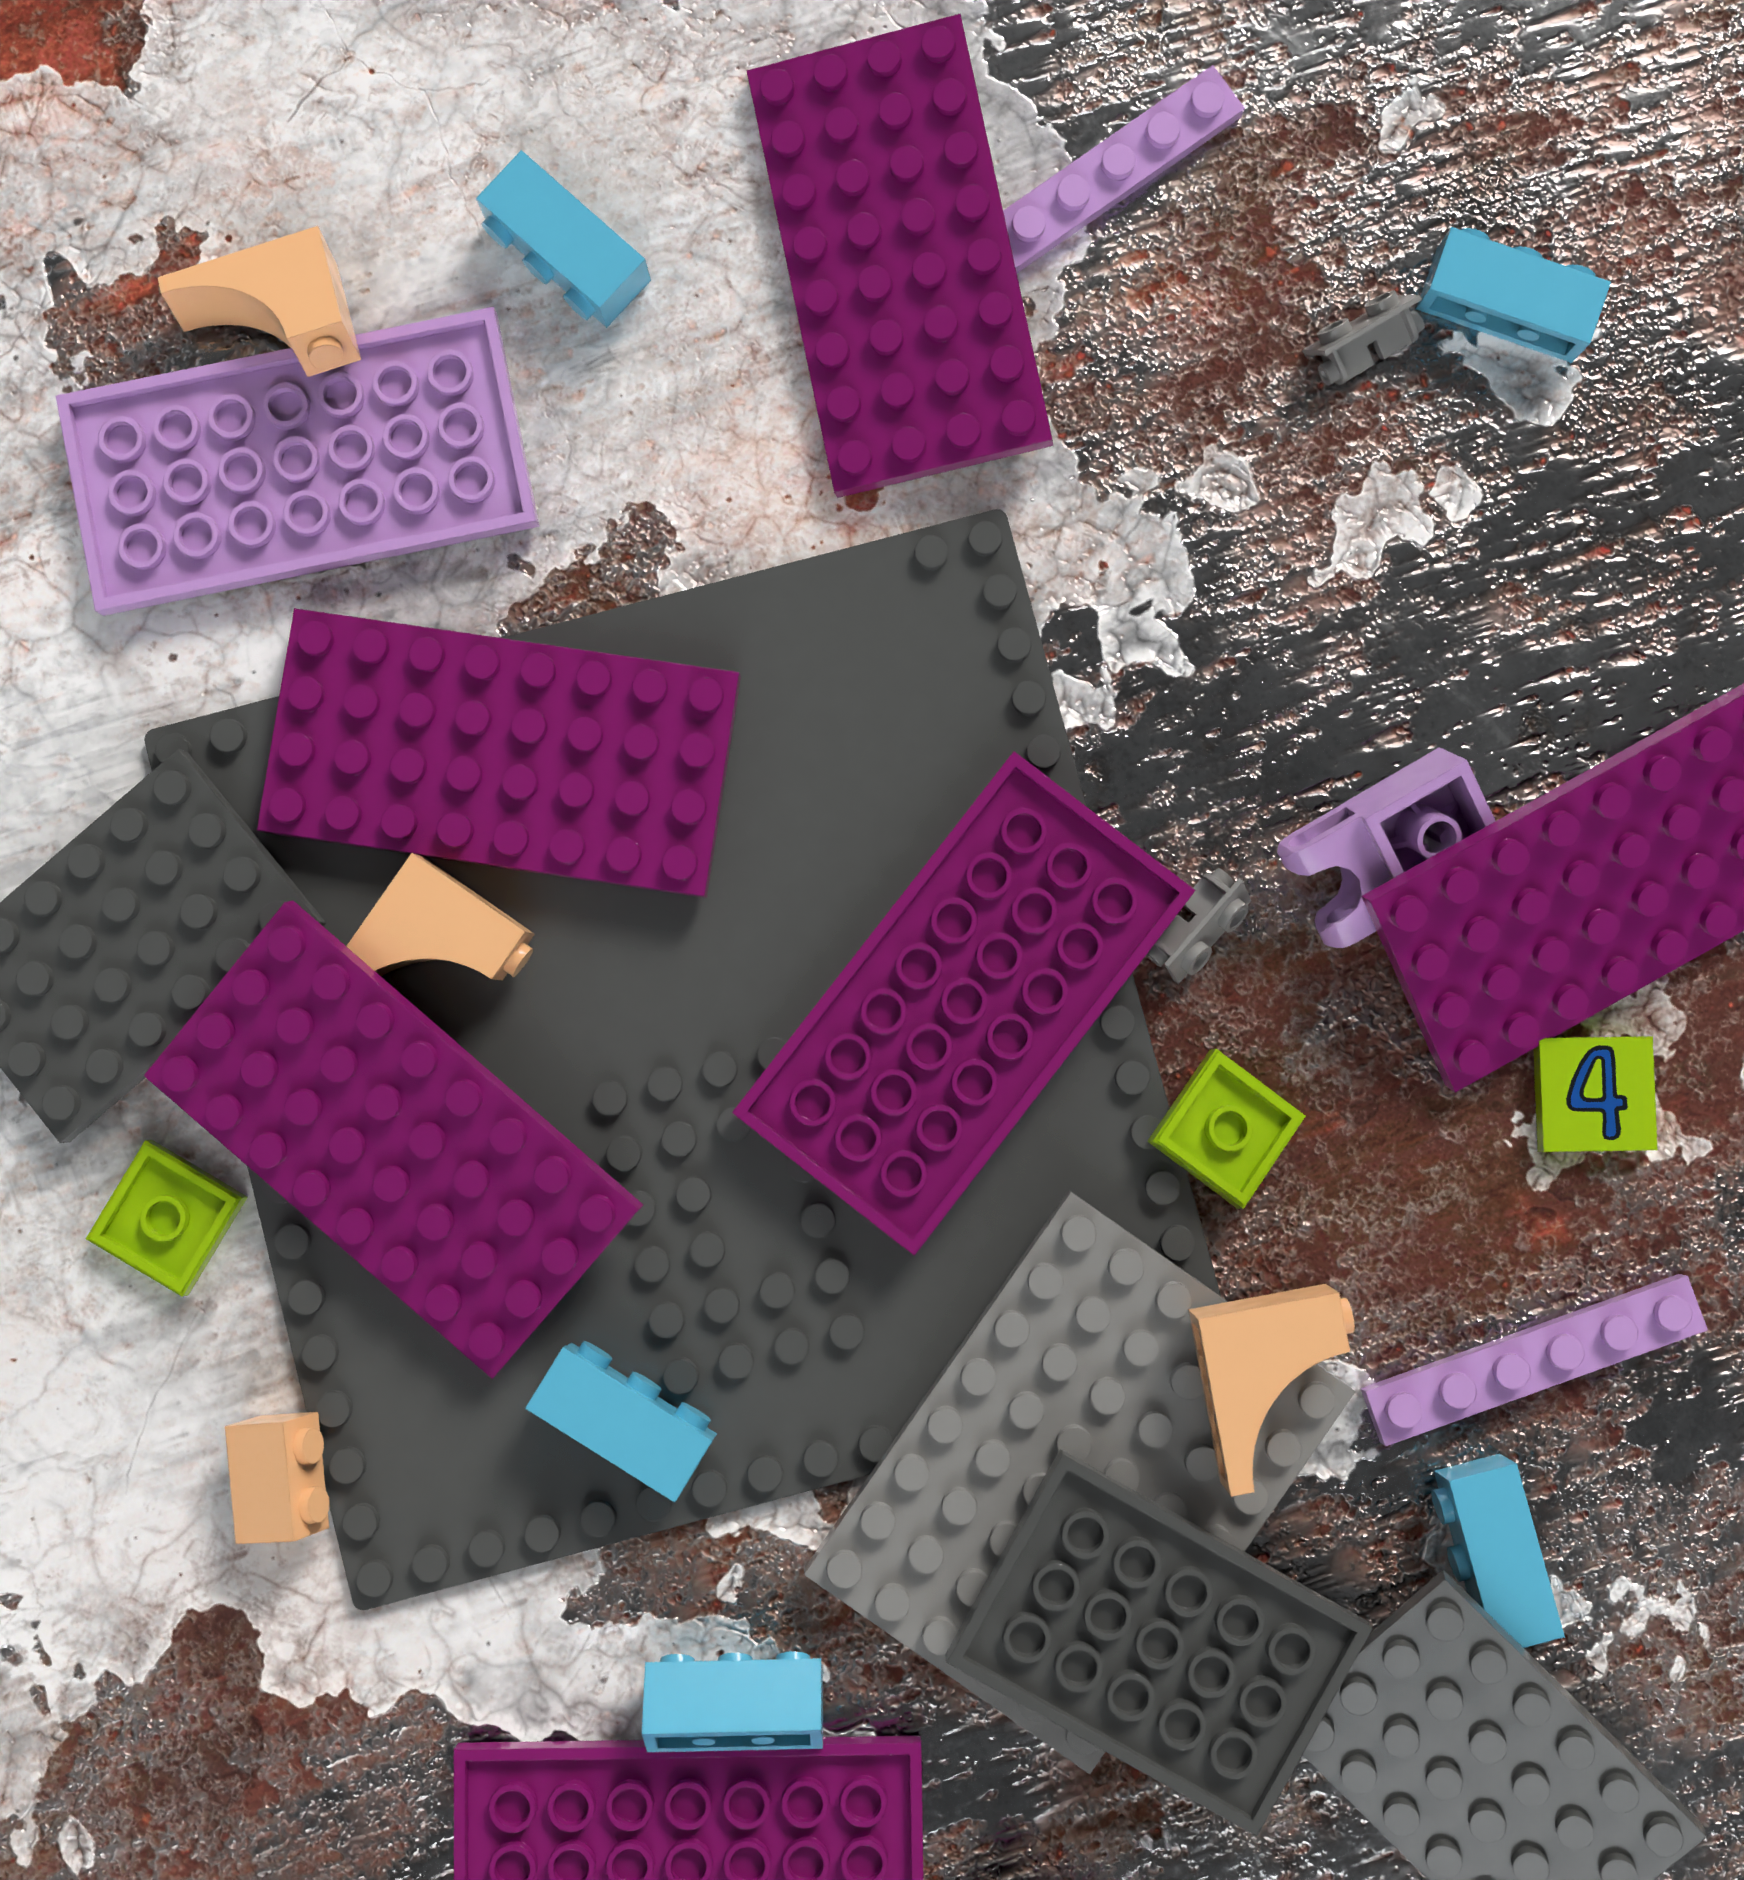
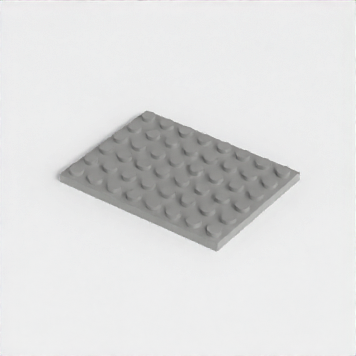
(1070, 1355)

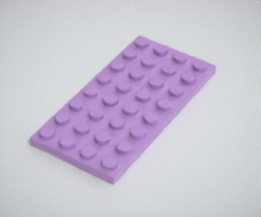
(283, 475)

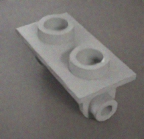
(1384, 324)
(1215, 910)

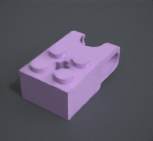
(1384, 835)

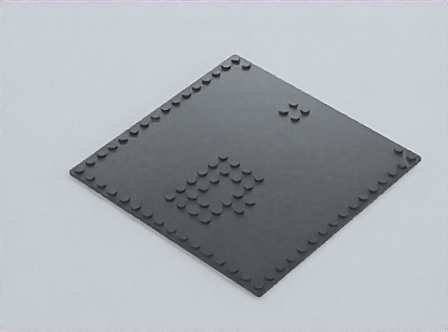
(860, 737)

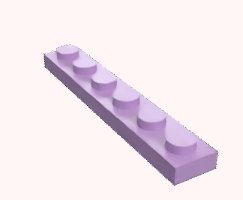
(1120, 165)
(1533, 1359)

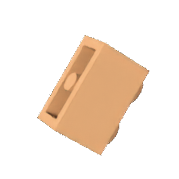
(277, 1478)

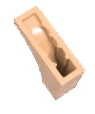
(275, 287)
(439, 919)
(1251, 1354)

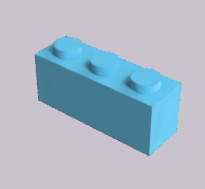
(562, 240)
(1513, 294)
(623, 1418)
(1497, 1546)
(733, 1703)

